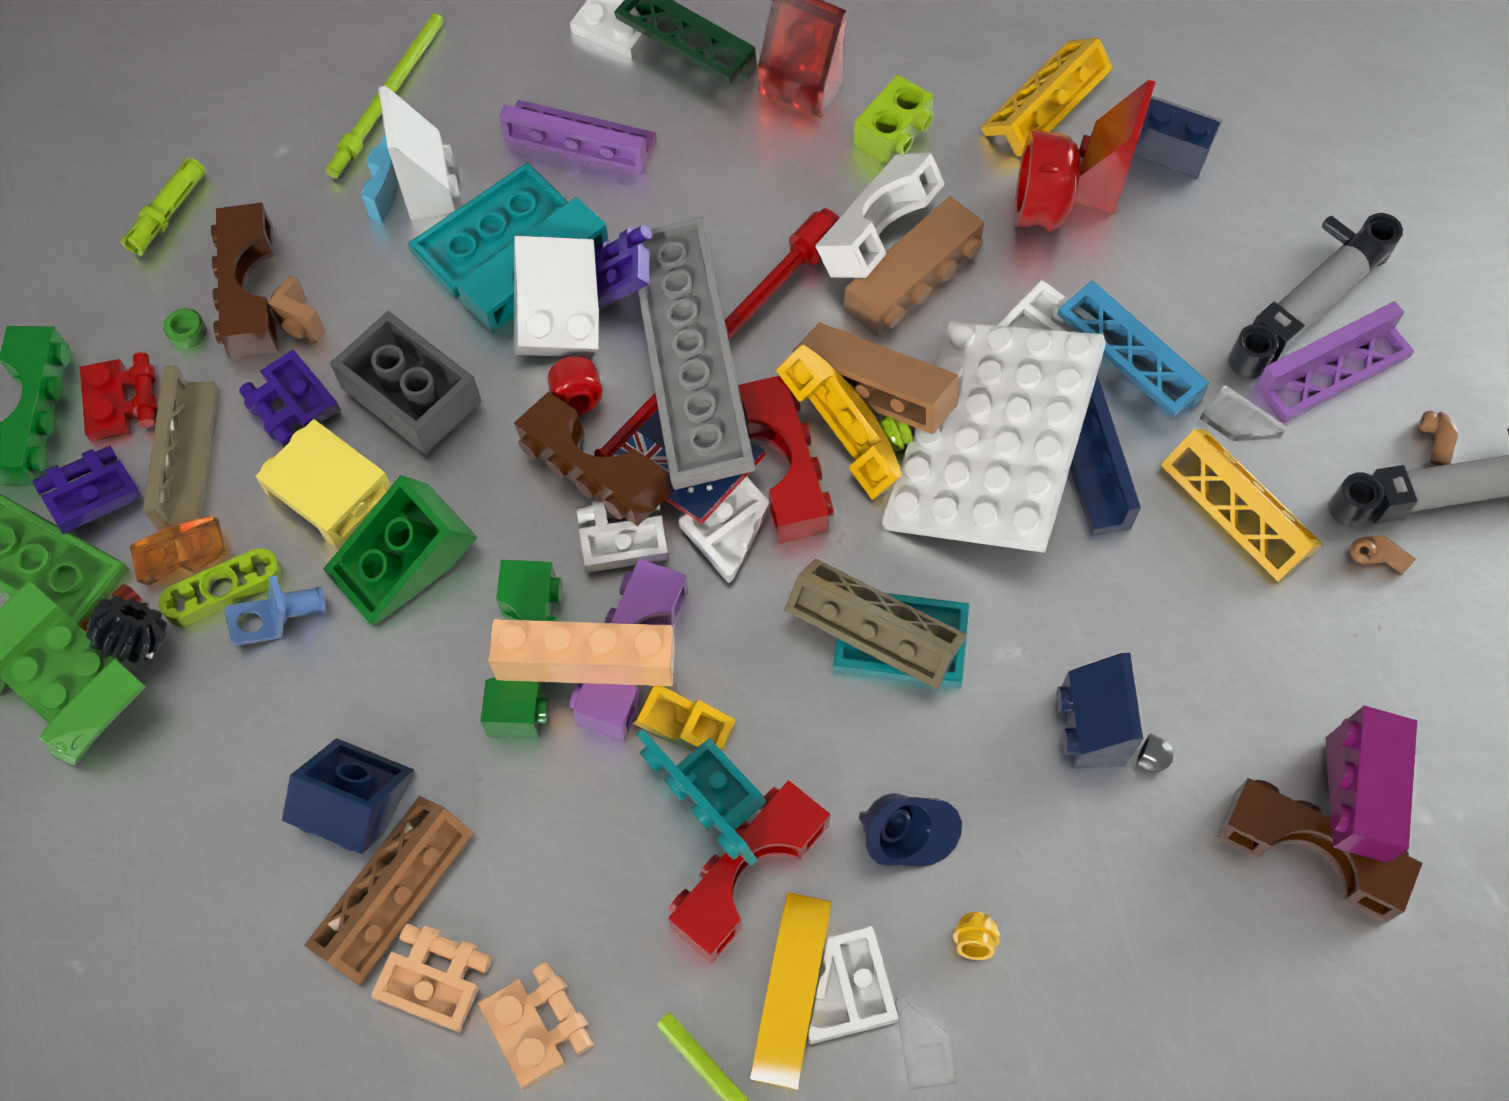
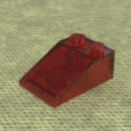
(803, 54)

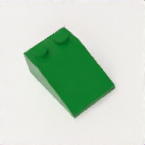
(399, 549)

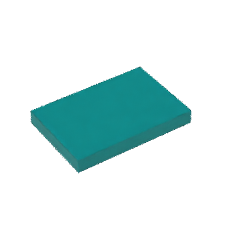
(955, 614)

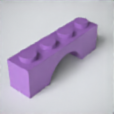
(648, 597)

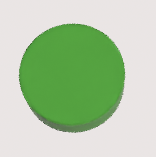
(184, 328)

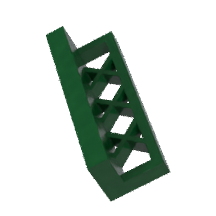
(694, 30)

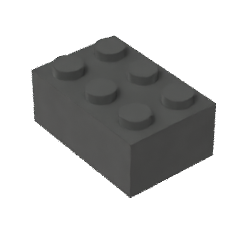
(406, 382)

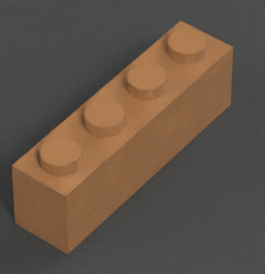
(914, 266)
(888, 379)

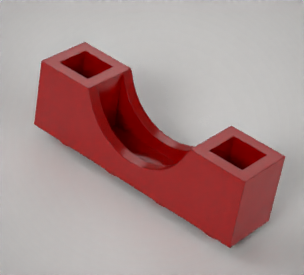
(797, 500)
(785, 827)

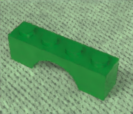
(38, 361)
(523, 593)

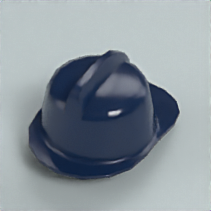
(910, 830)

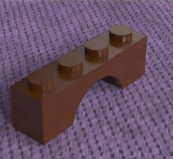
(242, 242)
(625, 483)
(1264, 818)

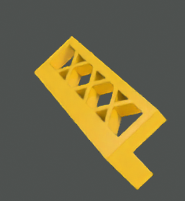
(1050, 92)
(1252, 492)

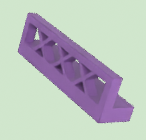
(577, 135)
(1329, 350)

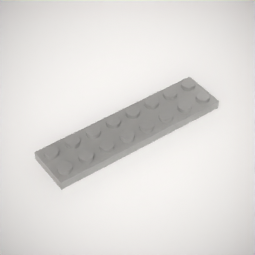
(692, 359)

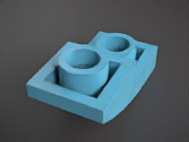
(381, 190)

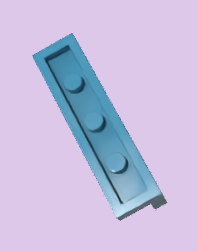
(1137, 343)

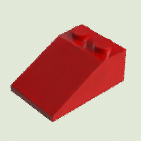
(1111, 149)

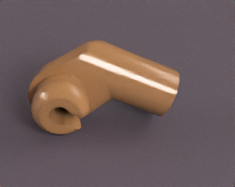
(1444, 434)
(1381, 549)

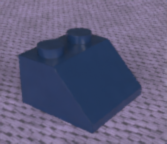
(1176, 136)
(1100, 713)
(346, 795)

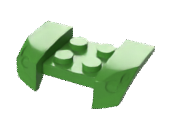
(59, 673)

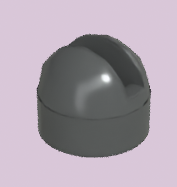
(1155, 754)

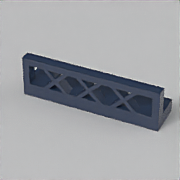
(1102, 471)

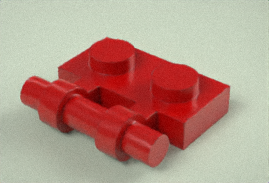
(106, 398)

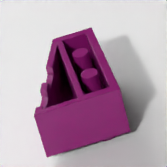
(1371, 783)

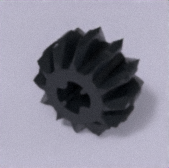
(126, 629)

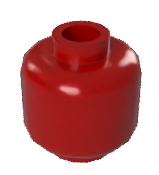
(576, 383)

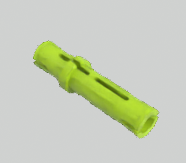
(155, 217)

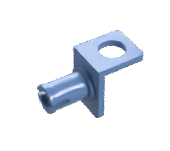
(273, 612)

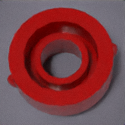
(1047, 180)

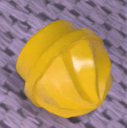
(976, 936)

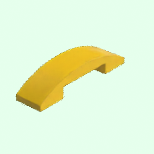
(847, 415)
(791, 991)

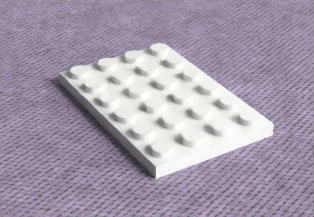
(1007, 445)

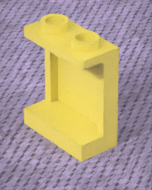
(324, 481)

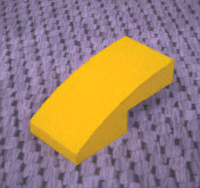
(682, 720)

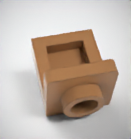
(294, 315)

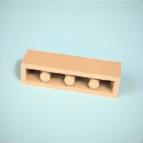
(582, 652)

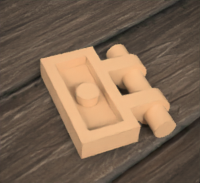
(426, 990)
(523, 1034)

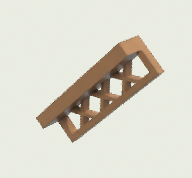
(392, 890)

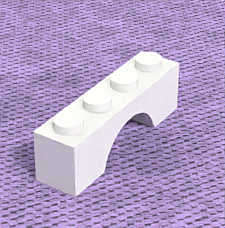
(853, 242)

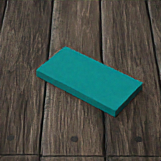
(485, 225)

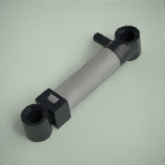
(1282, 323)
(1395, 492)

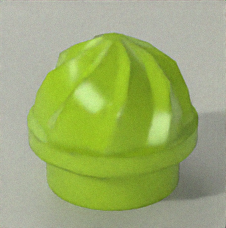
(896, 432)

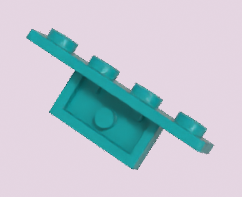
(715, 786)

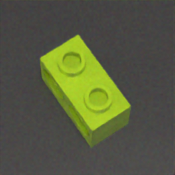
(893, 120)

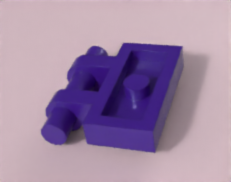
(622, 265)
(297, 388)
(90, 495)

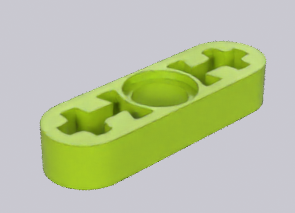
(203, 581)

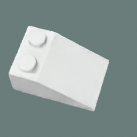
(418, 159)
(555, 297)

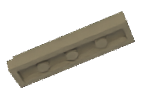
(180, 450)
(875, 626)

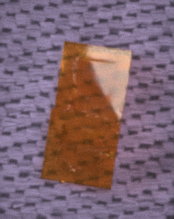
(178, 547)

